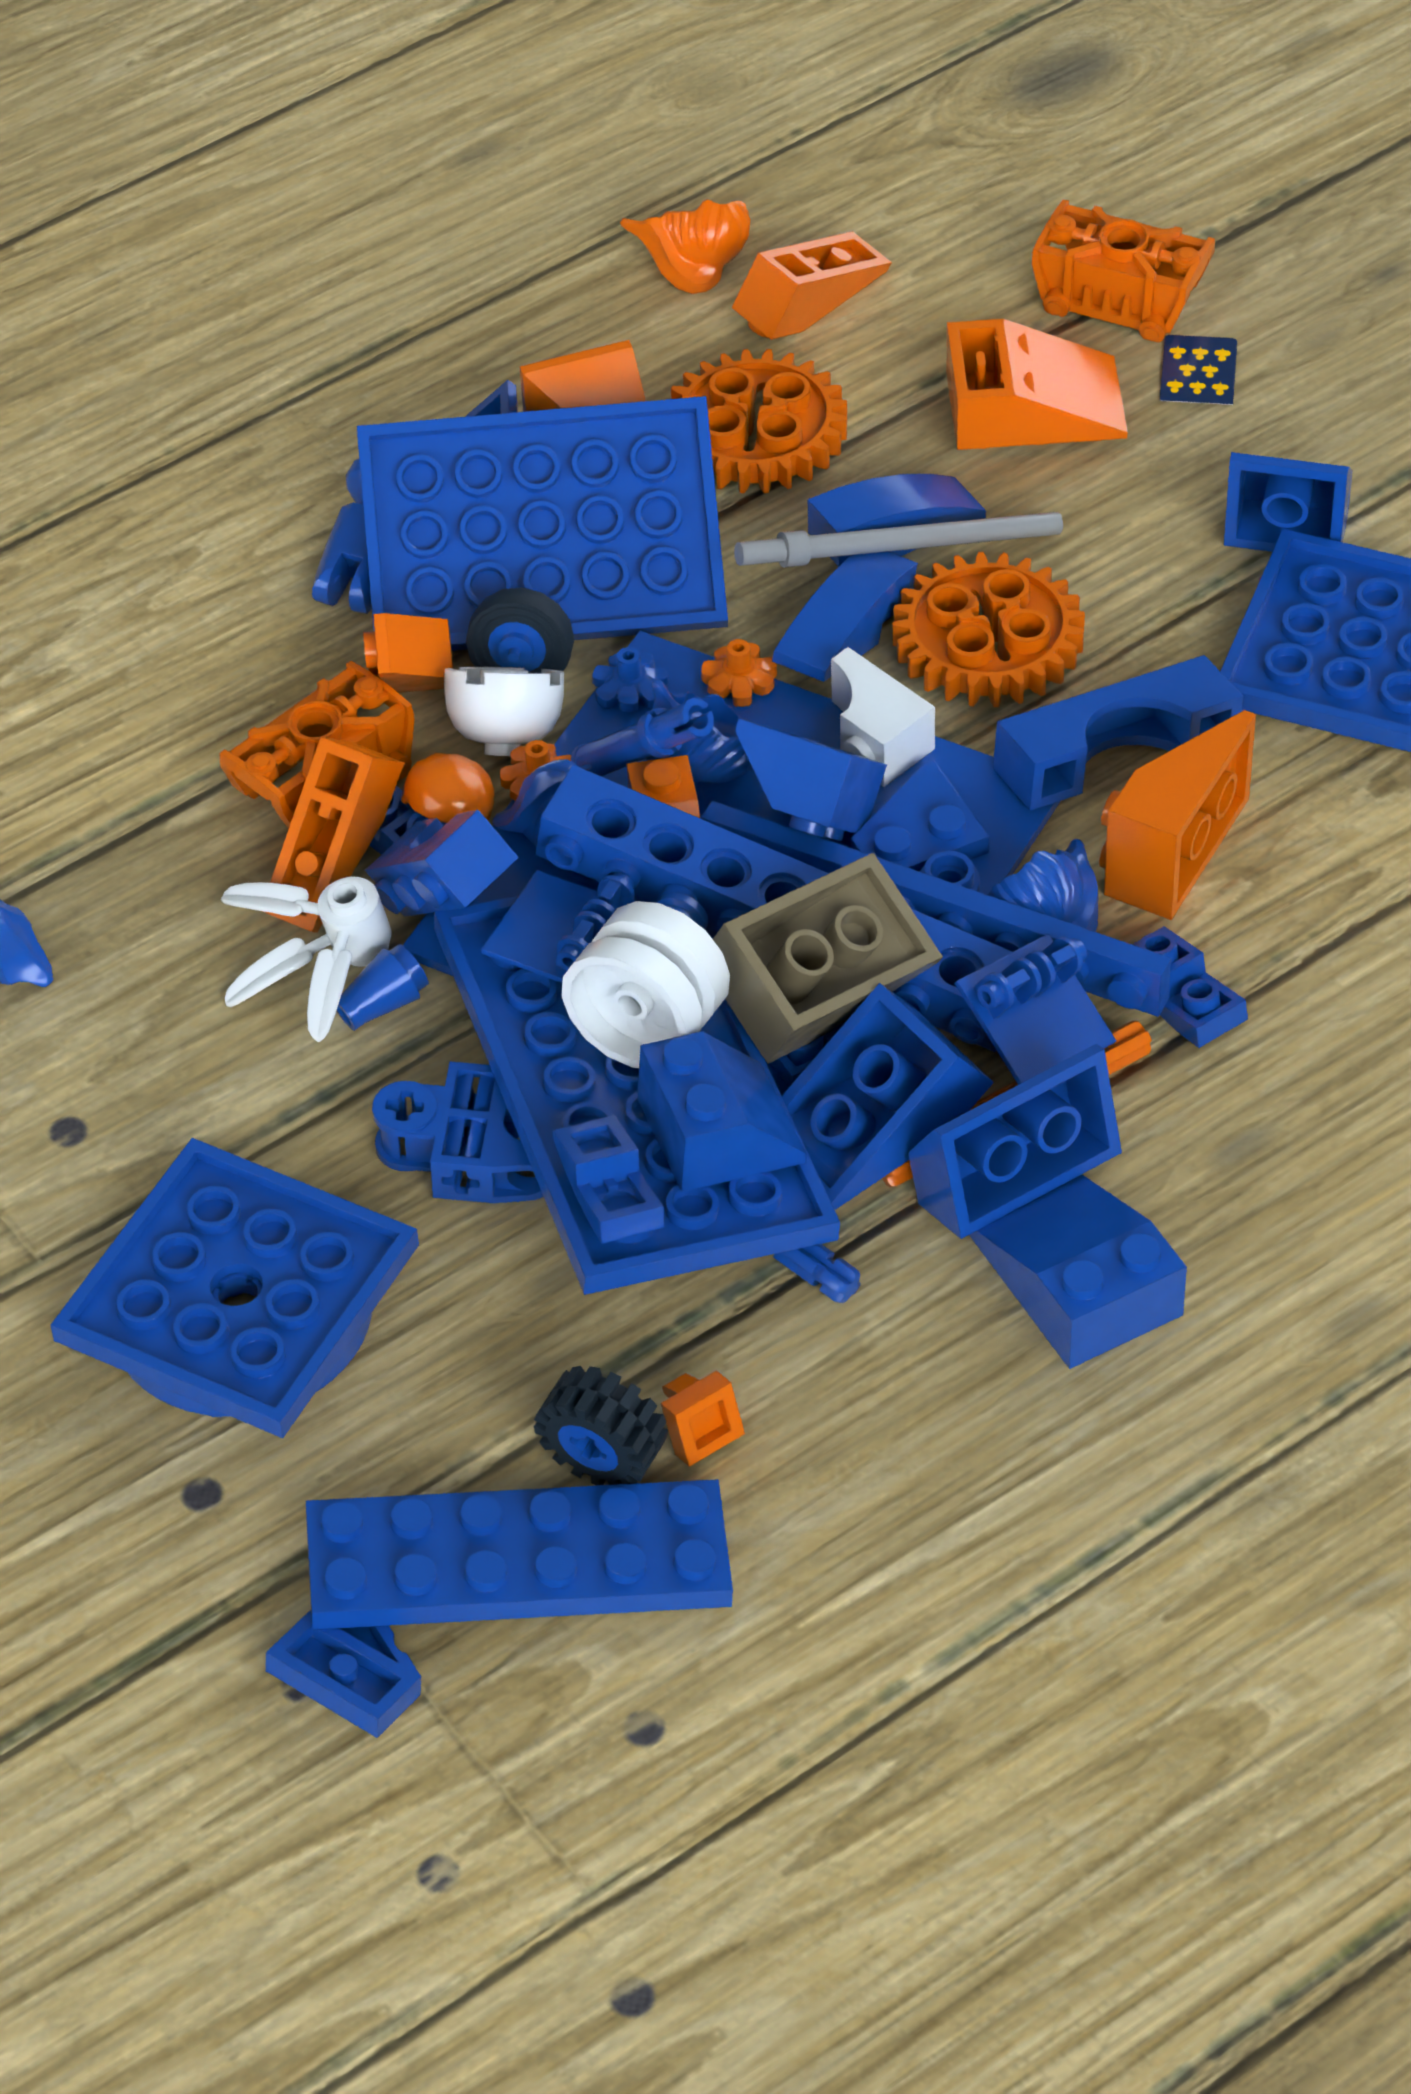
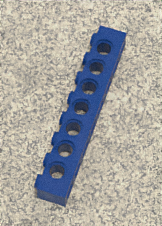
(613, 829)

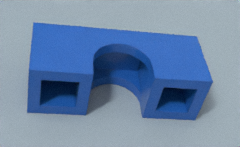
(440, 865)

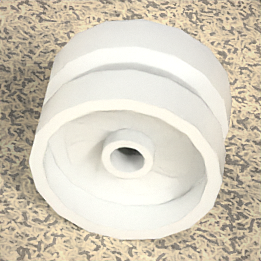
(644, 981)

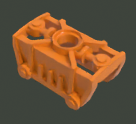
(1117, 269)
(323, 713)

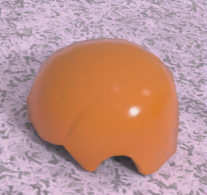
(448, 786)

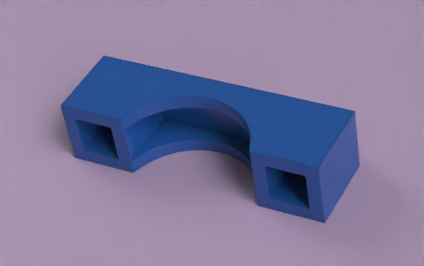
(1047, 748)

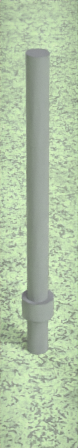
(798, 547)

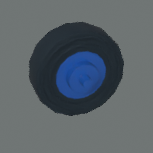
(520, 631)

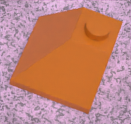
(583, 379)

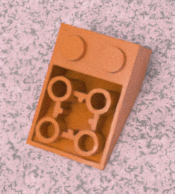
(1028, 387)

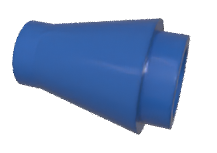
(382, 987)

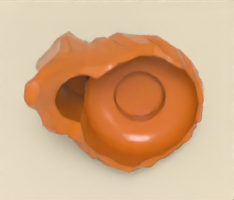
(694, 244)

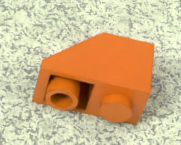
(409, 651)

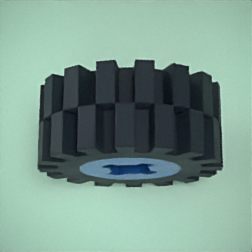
(600, 1427)

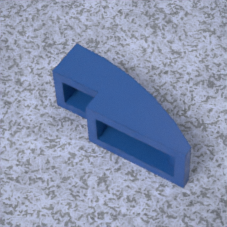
(891, 503)
(845, 612)

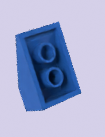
(878, 1093)
(1086, 1269)

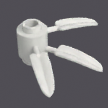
(353, 928)

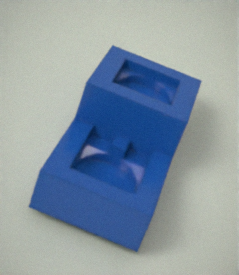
(607, 1179)

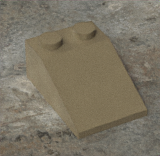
(819, 954)

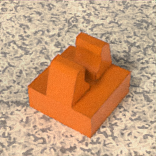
(701, 1415)

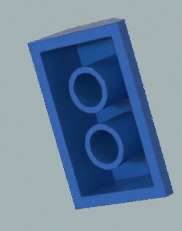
(1018, 1145)

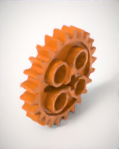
(795, 425)
(954, 646)

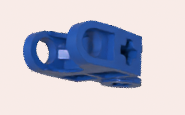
(455, 1133)

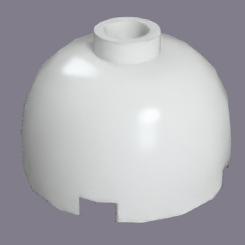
(503, 705)

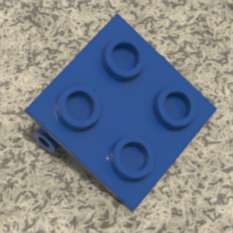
(555, 922)
(1036, 1006)

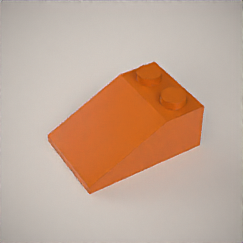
(1176, 816)

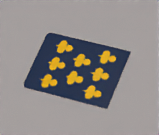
(1198, 369)

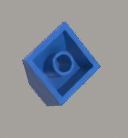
(1284, 494)
(811, 781)
(713, 1111)

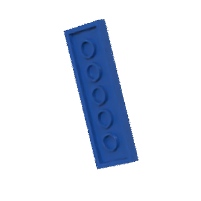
(517, 1554)

